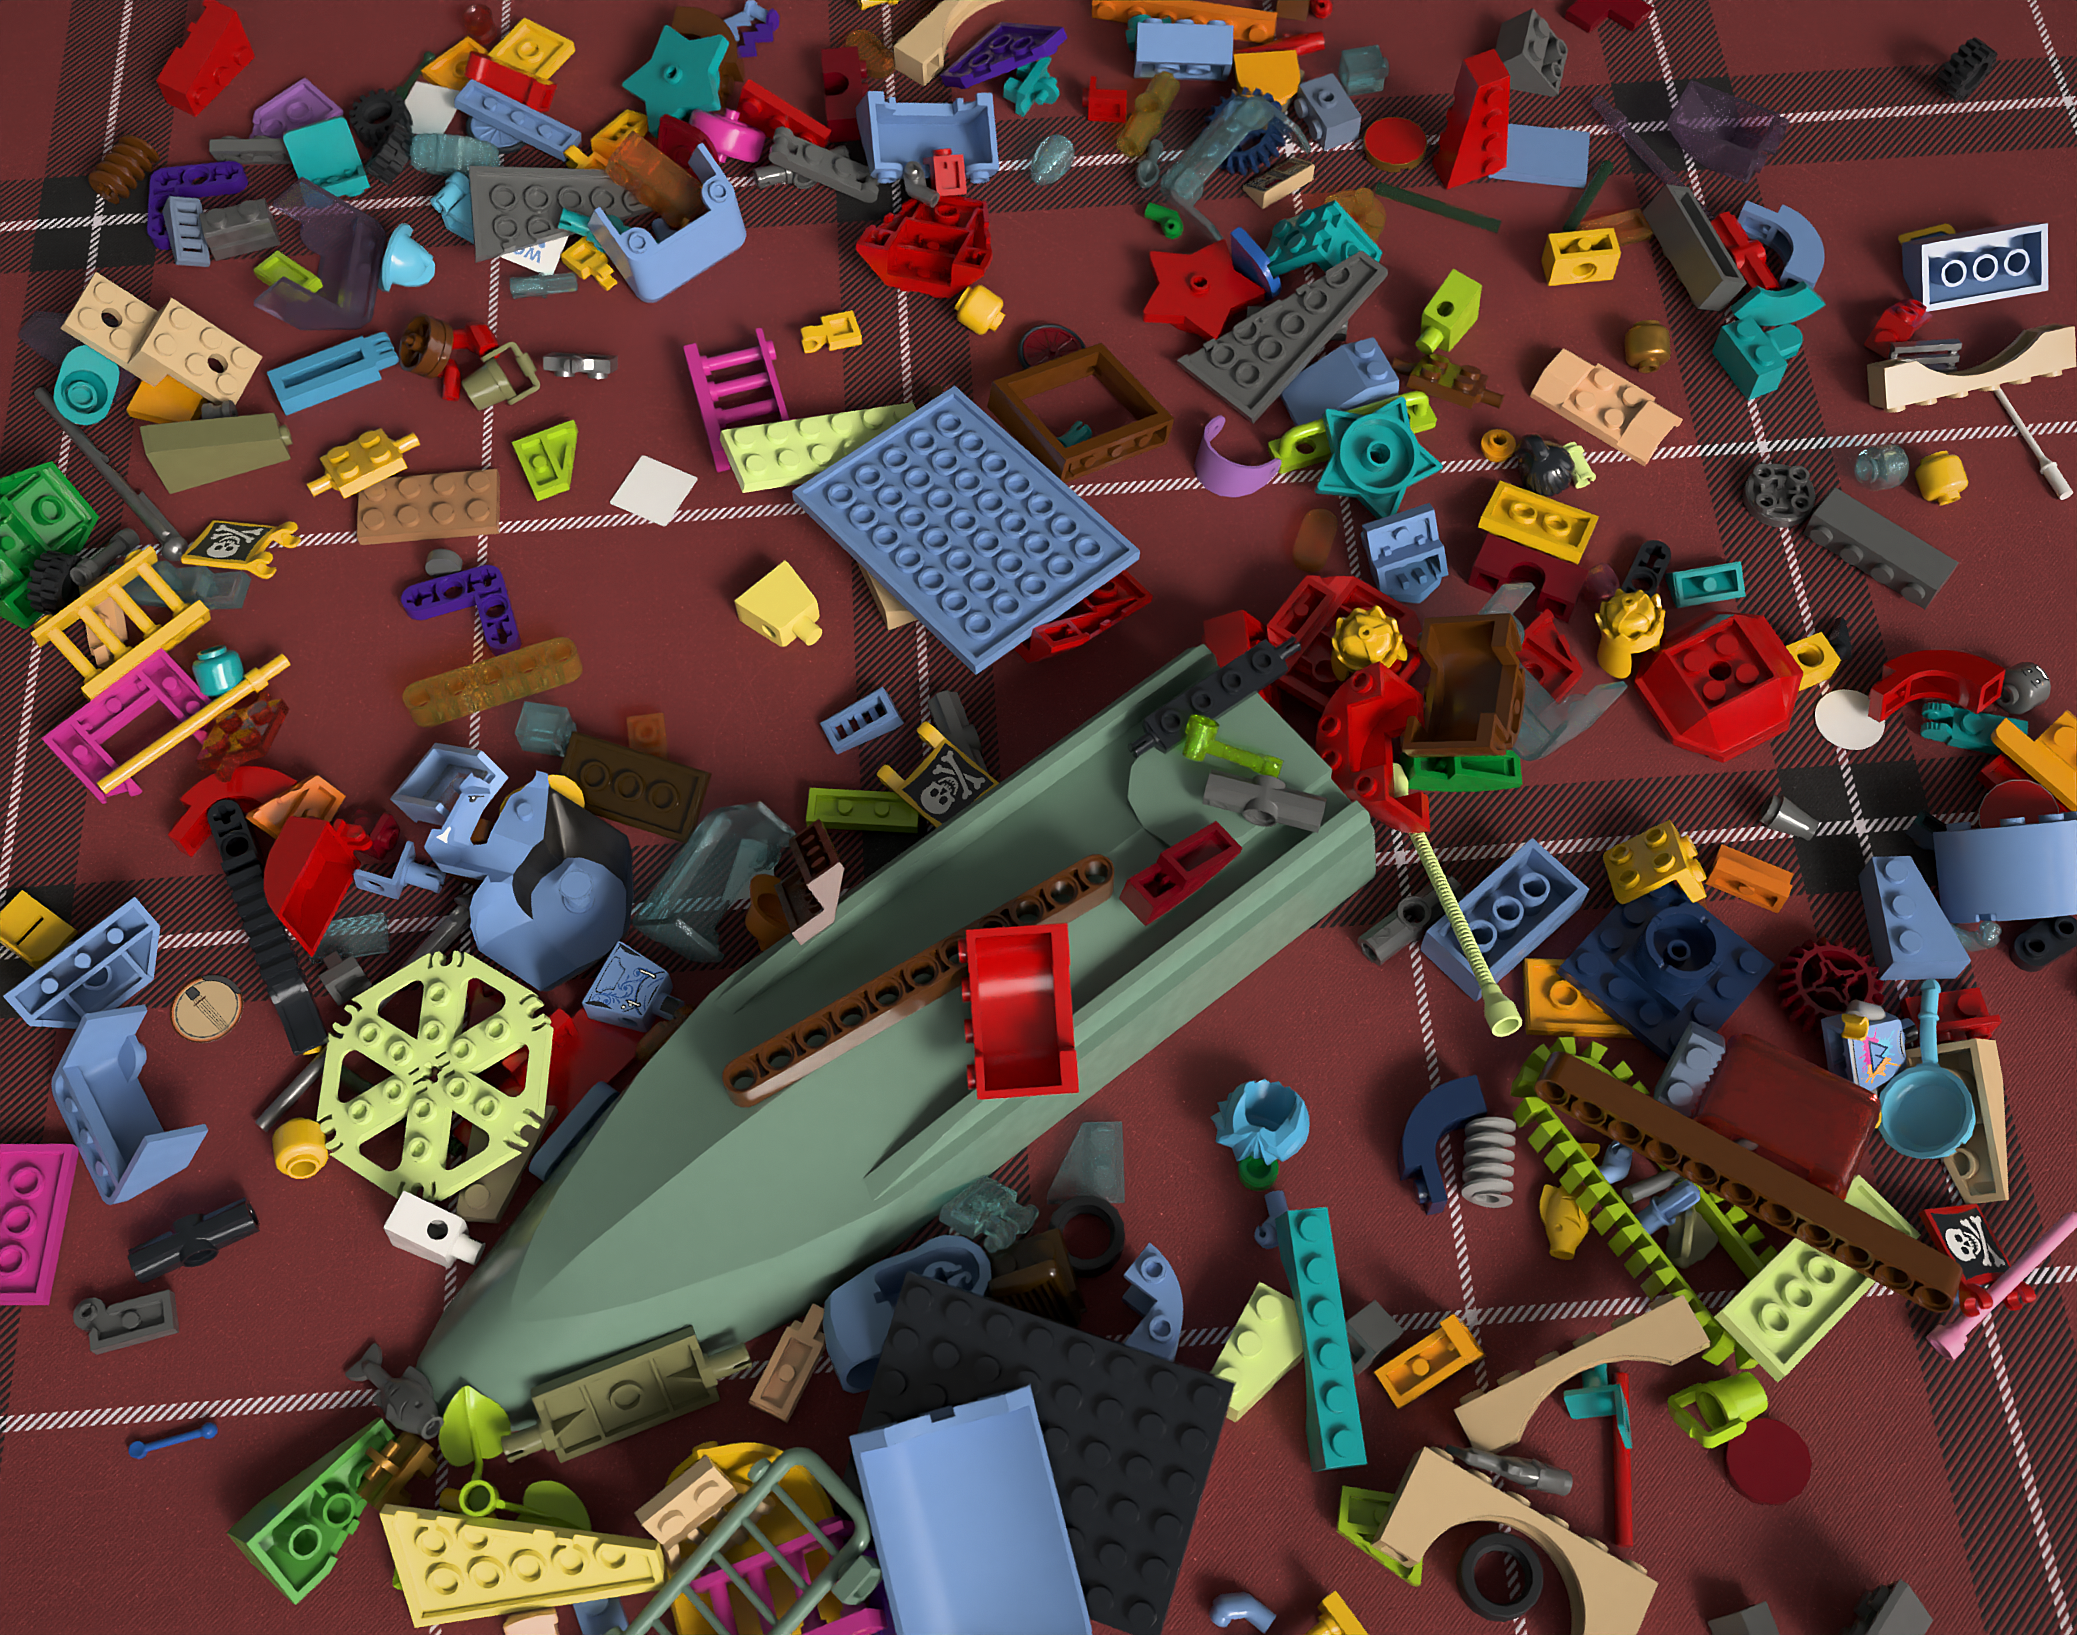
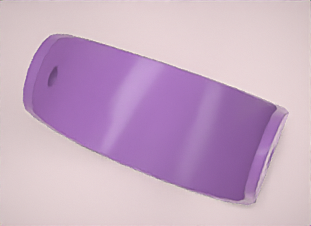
(1224, 476)

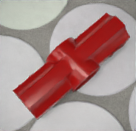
(1746, 253)

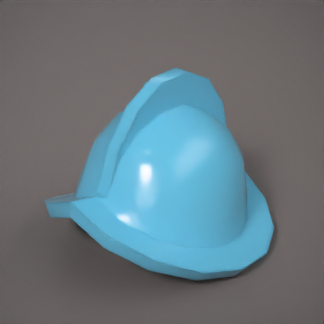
(405, 261)

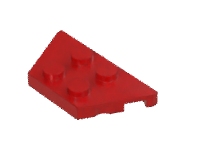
(1549, 657)

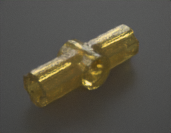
(1148, 114)

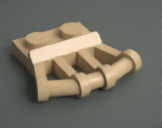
(689, 1503)

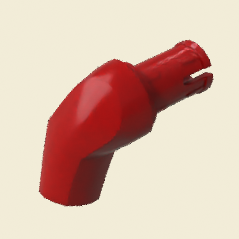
(476, 338)

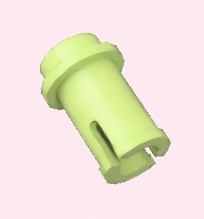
(1582, 469)

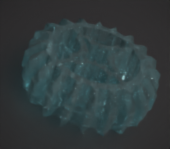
(450, 153)

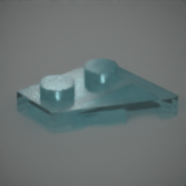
(1092, 1165)

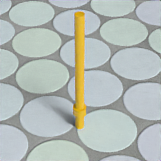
(254, 680)

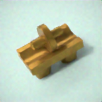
(394, 1469)

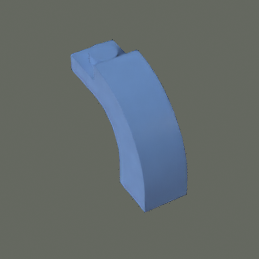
(1790, 237)

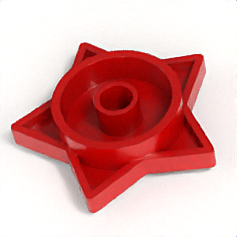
(1199, 290)

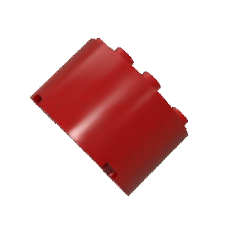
(1357, 744)
(1019, 1011)

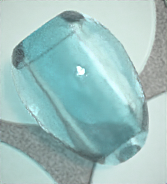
(1051, 159)

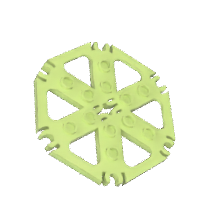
(457, 1089)

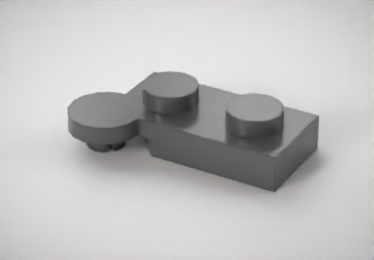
(127, 1321)

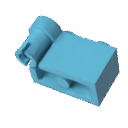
(455, 205)

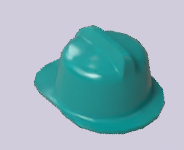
(85, 386)

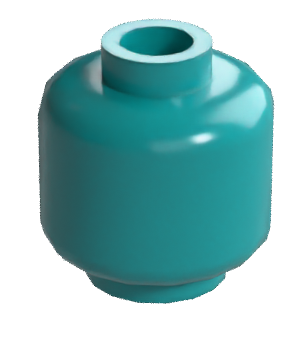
(217, 670)

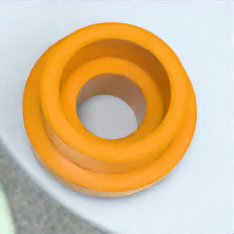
(1496, 452)

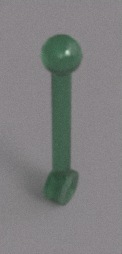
(403, 90)

